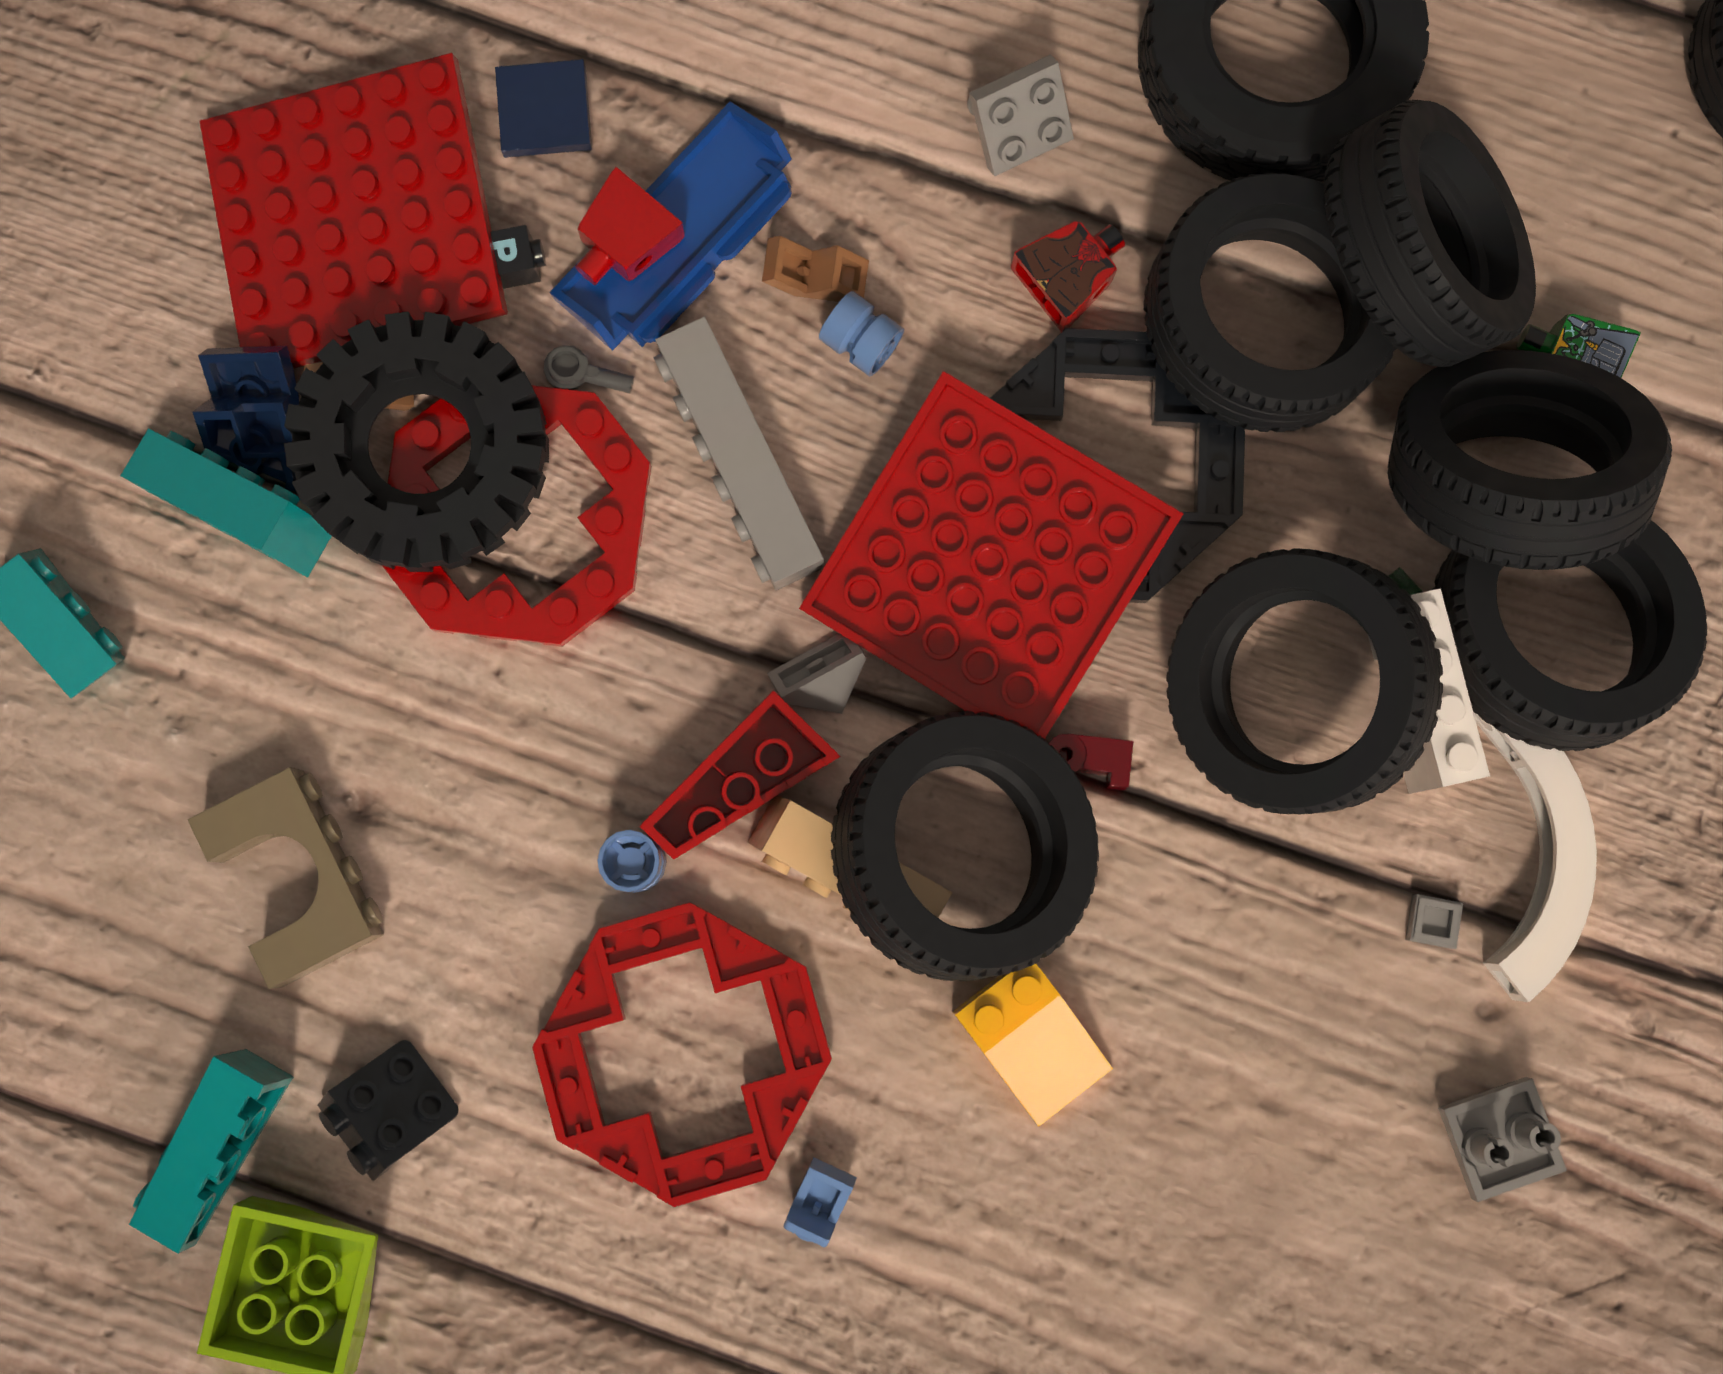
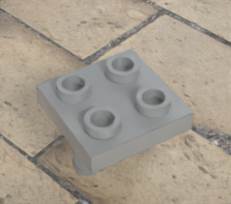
(1021, 115)
(1503, 1139)

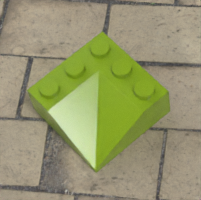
(290, 1290)

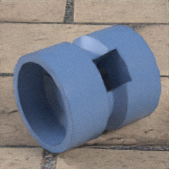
(858, 331)
(631, 861)

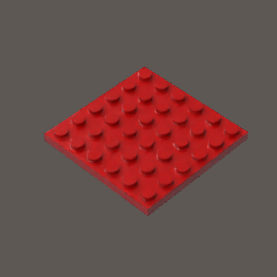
(352, 209)
(990, 559)

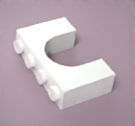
(1455, 747)

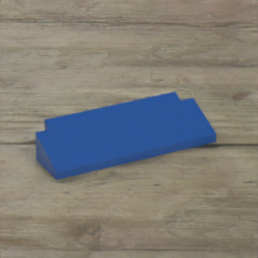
(724, 195)

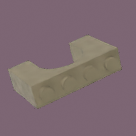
(340, 913)

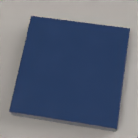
(543, 108)

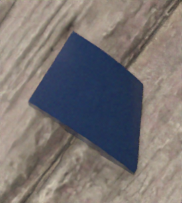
(248, 407)

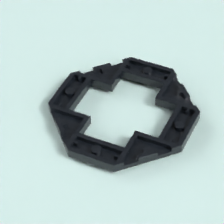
(1038, 394)

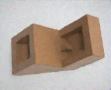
(813, 274)

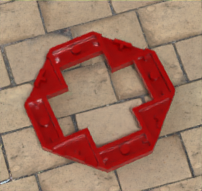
(613, 522)
(632, 1144)

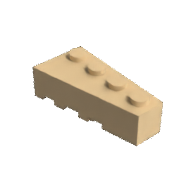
(803, 842)

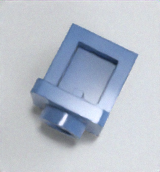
(819, 1202)

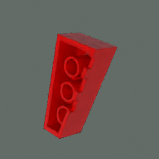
(746, 770)

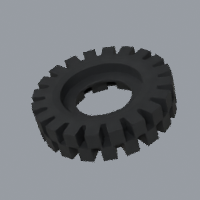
(405, 360)

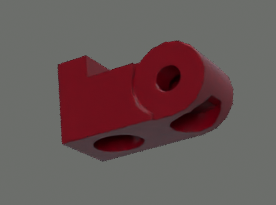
(1097, 756)

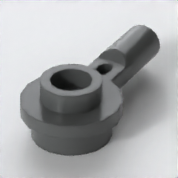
(569, 369)

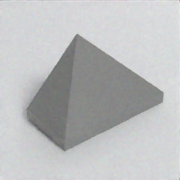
(821, 675)

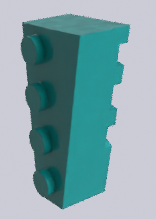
(208, 1148)

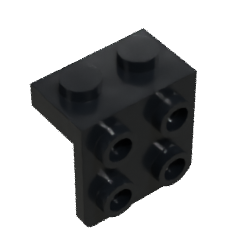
(387, 1109)

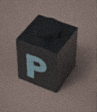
(517, 256)

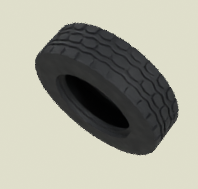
(1248, 135)

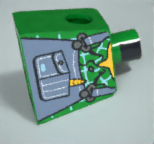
(1585, 340)

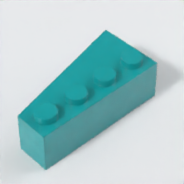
(227, 499)

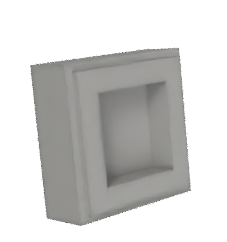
(1434, 921)

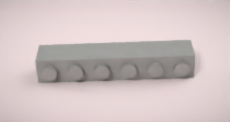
(739, 453)

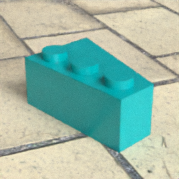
(55, 623)

